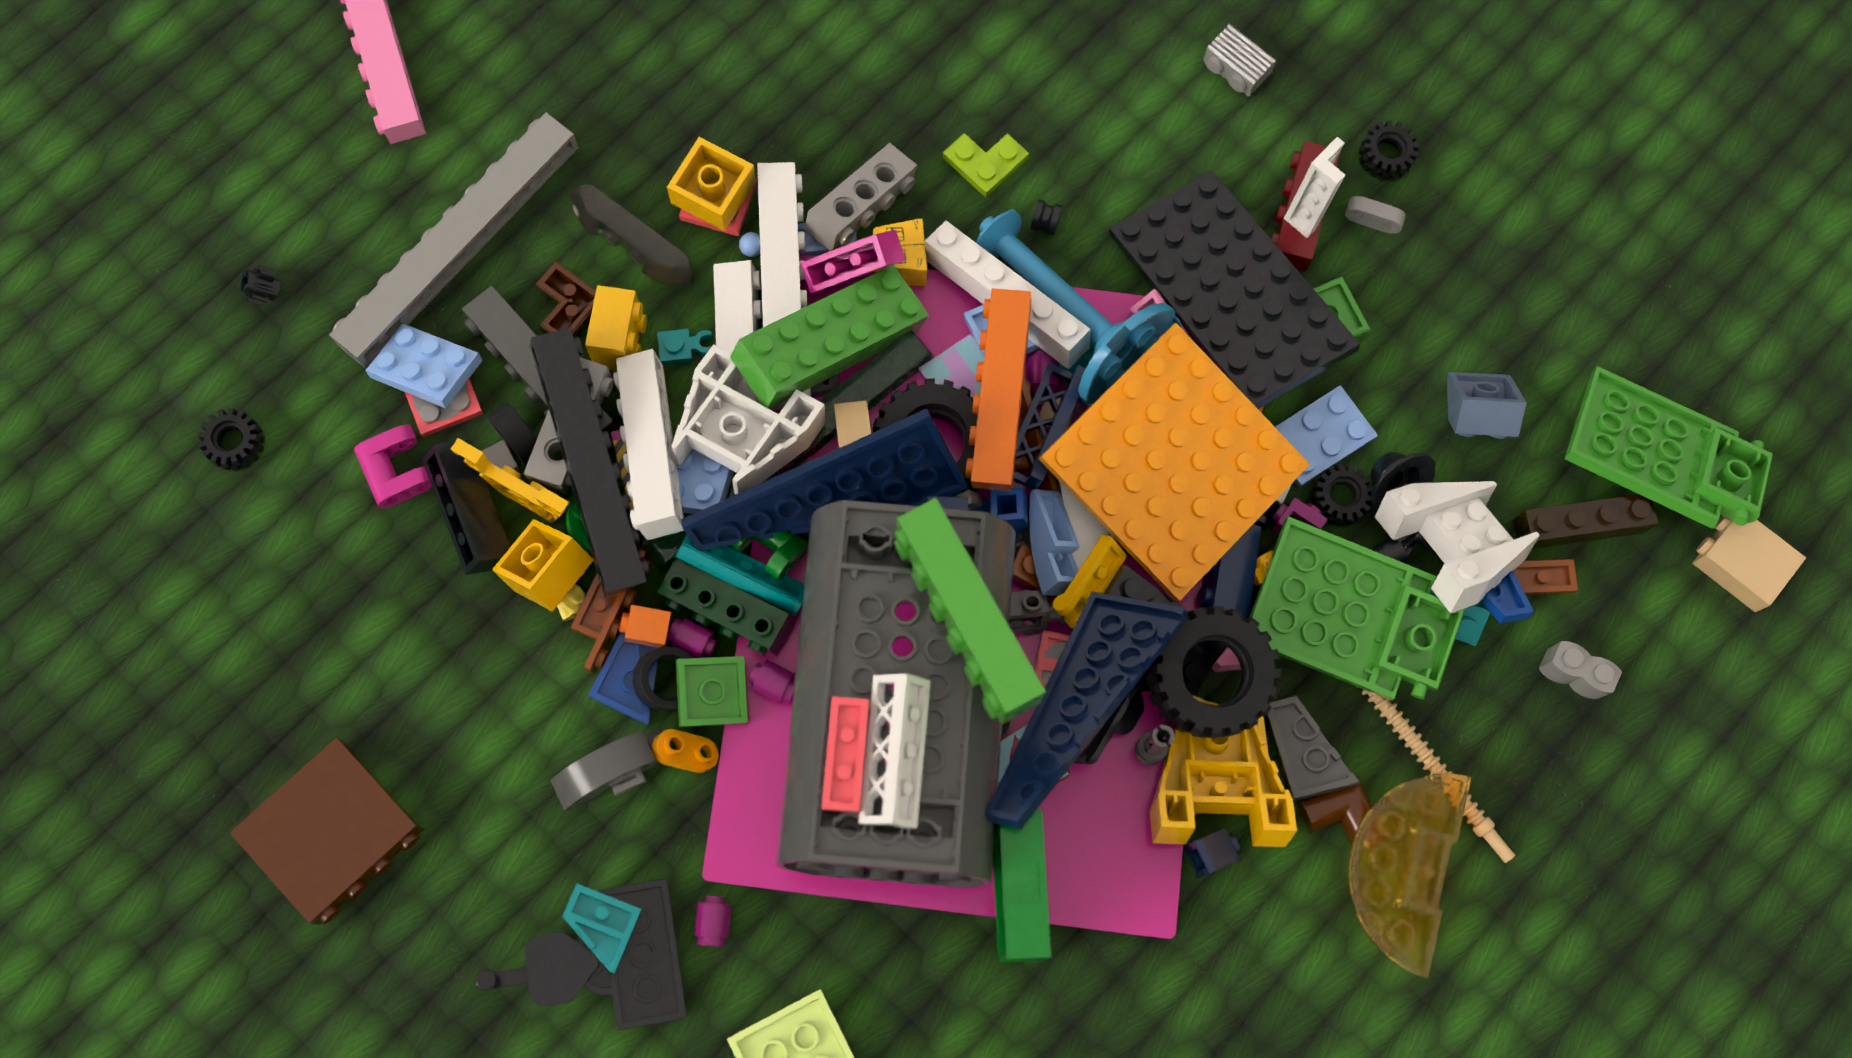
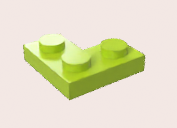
(984, 169)

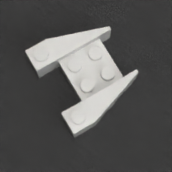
(739, 430)
(1461, 532)

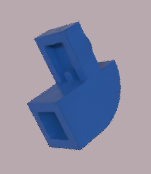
(1009, 507)

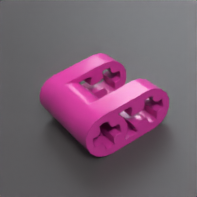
(380, 474)

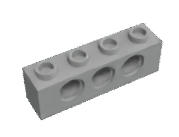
(861, 197)
(540, 466)

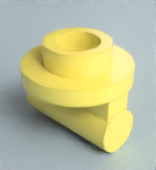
(571, 603)

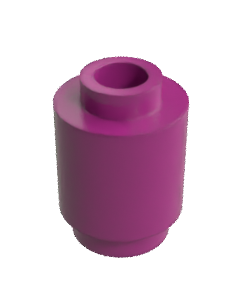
(1036, 368)
(692, 638)
(773, 681)
(713, 921)

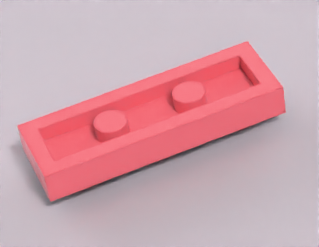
(845, 754)

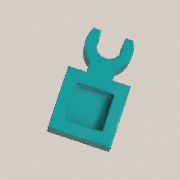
(678, 346)

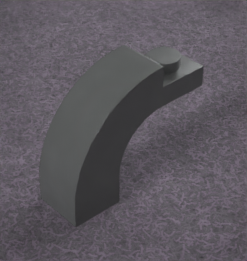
(604, 768)

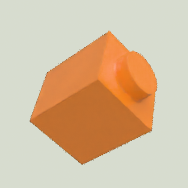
(645, 626)

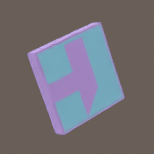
(956, 365)

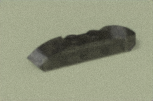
(618, 226)

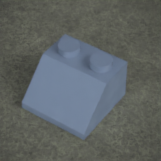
(1484, 405)

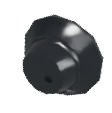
(1399, 470)

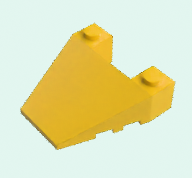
(1221, 778)

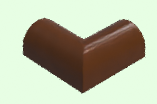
(573, 296)
(1343, 805)

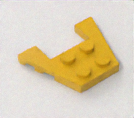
(508, 483)

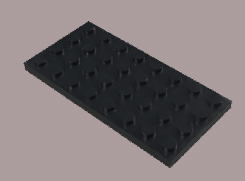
(1234, 290)

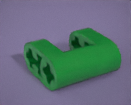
(787, 550)

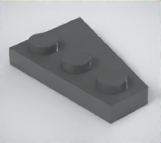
(1305, 754)

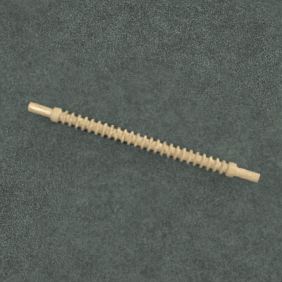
(1483, 825)

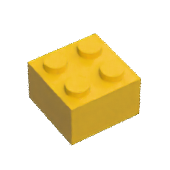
(711, 183)
(614, 325)
(543, 564)

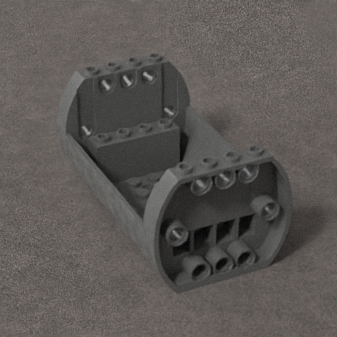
(843, 642)

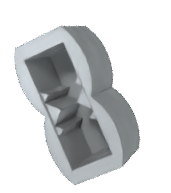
(1585, 674)

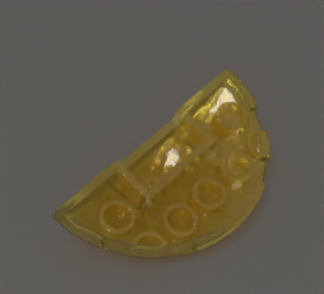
(1402, 863)

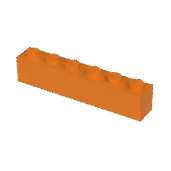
(1001, 390)

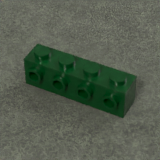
(726, 607)

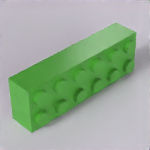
(828, 336)
(968, 612)

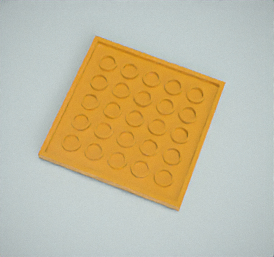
(1174, 462)

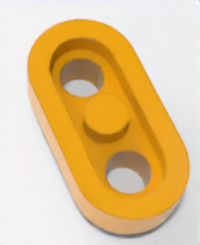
(687, 752)

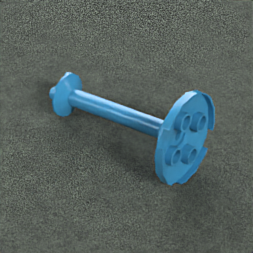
(1115, 345)

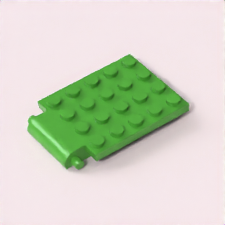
(1668, 452)
(1354, 613)

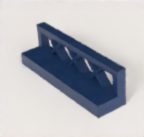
(1056, 424)

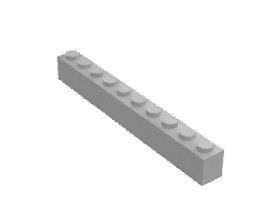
(454, 239)

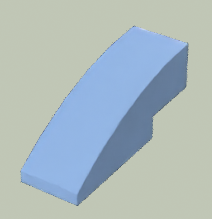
(1051, 542)

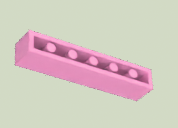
(384, 69)

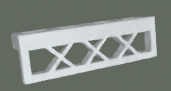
(1316, 190)
(901, 749)

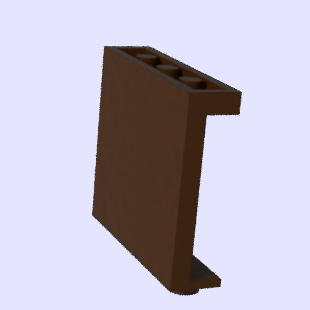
(326, 833)

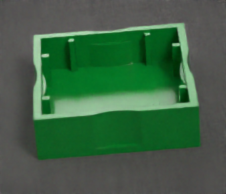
(1021, 892)

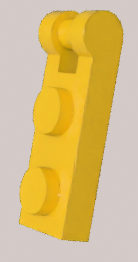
(1092, 577)

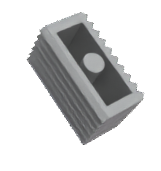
(1238, 60)

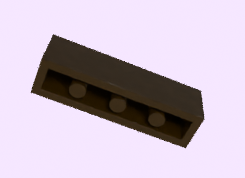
(1587, 520)

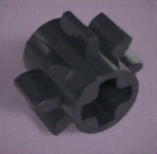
(260, 285)

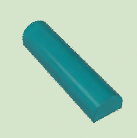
(745, 575)

